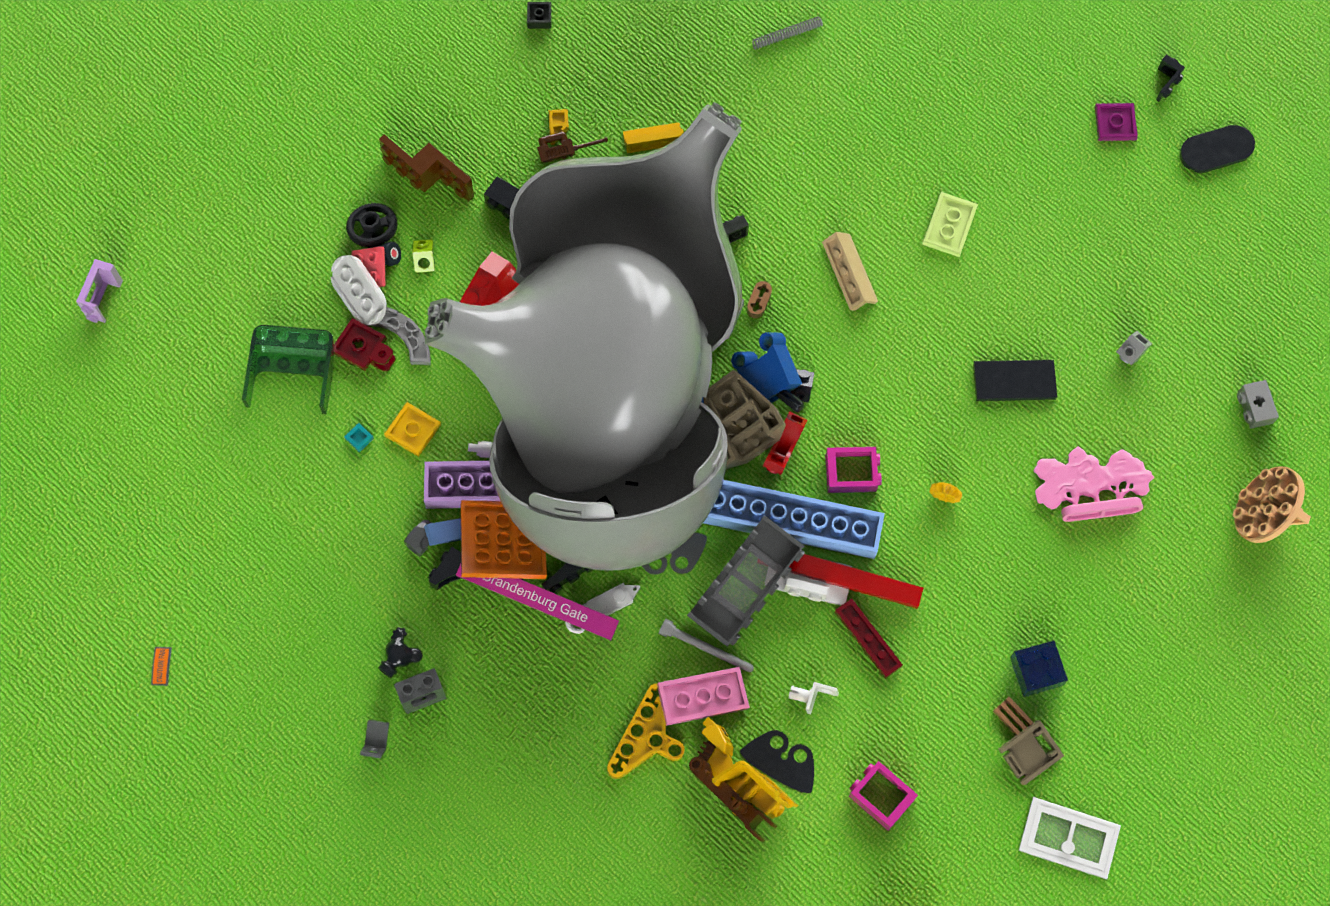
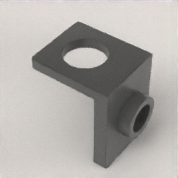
(375, 739)

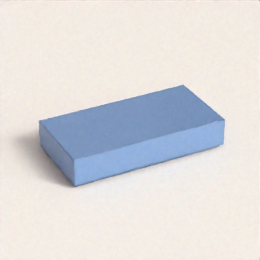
(443, 531)

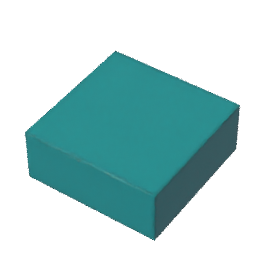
(359, 437)

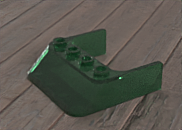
(292, 352)

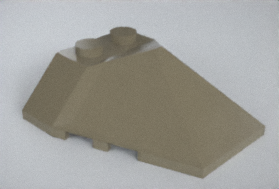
(747, 416)

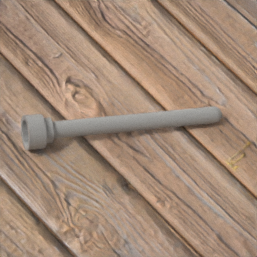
(669, 629)

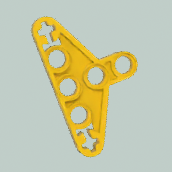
(641, 745)

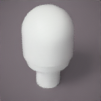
(482, 448)

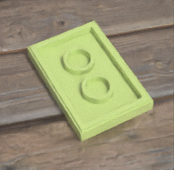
(950, 224)

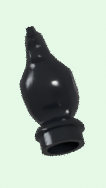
(399, 654)

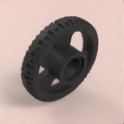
(372, 225)

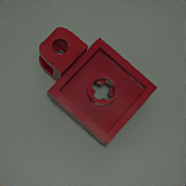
(372, 351)

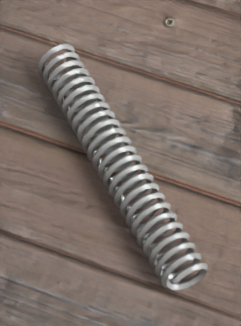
(803, 28)

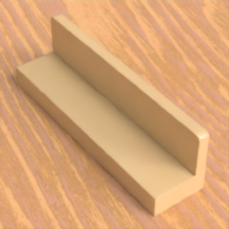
(849, 270)

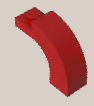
(784, 447)

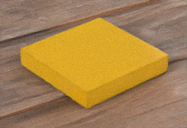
(412, 429)

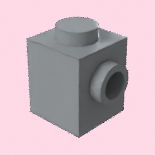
(1133, 348)

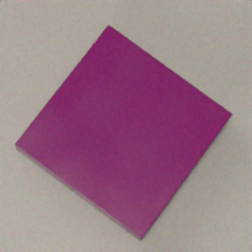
(1116, 122)

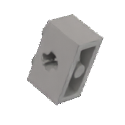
(1259, 394)

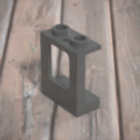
(420, 686)

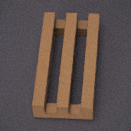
(1018, 710)

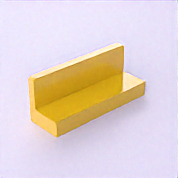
(651, 137)

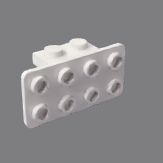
(813, 589)

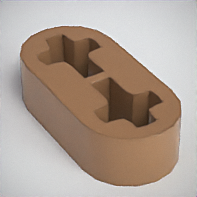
(755, 298)

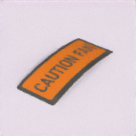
(161, 666)

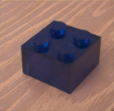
(1038, 668)

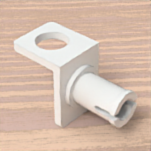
(810, 696)

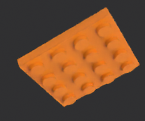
(495, 545)

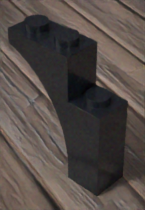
(446, 570)

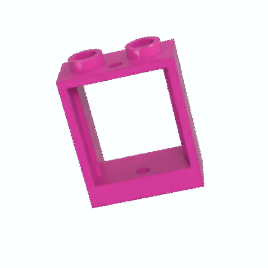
(852, 486)
(857, 786)

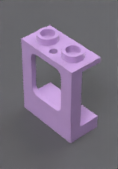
(102, 275)

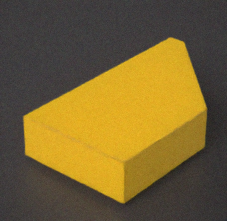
(558, 121)

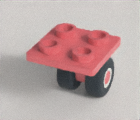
(377, 257)

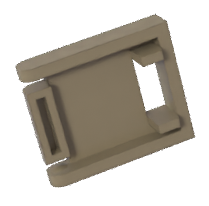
(1027, 756)

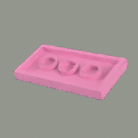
(703, 696)

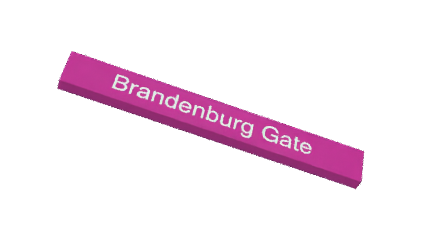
(549, 603)

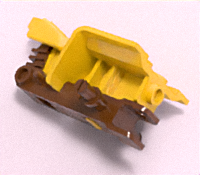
(739, 783)

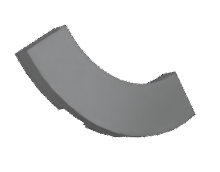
(409, 333)

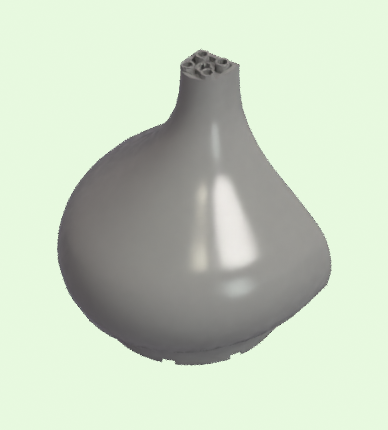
(647, 202)
(586, 362)

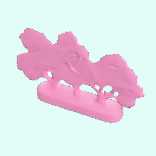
(1087, 478)

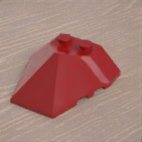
(490, 282)

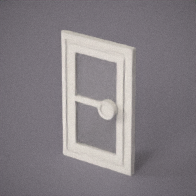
(1069, 838)

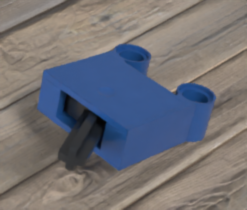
(772, 373)

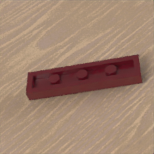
(868, 638)

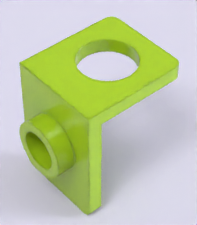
(423, 249)

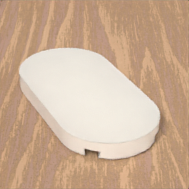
(358, 290)

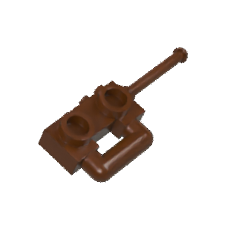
(561, 151)

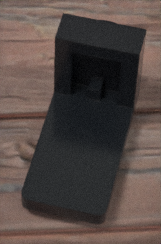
(1172, 69)

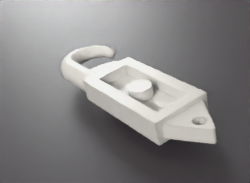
(609, 602)

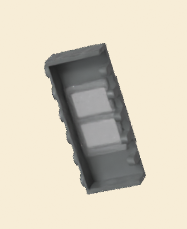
(746, 581)

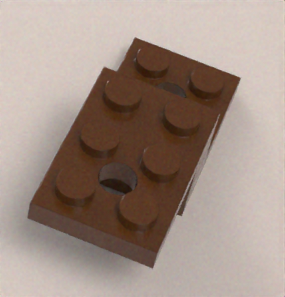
(426, 168)

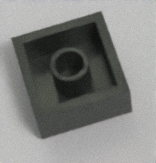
(539, 15)
(736, 228)

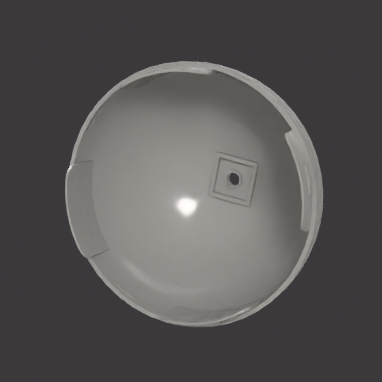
(651, 517)

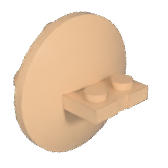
(1270, 505)

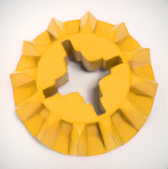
(946, 492)

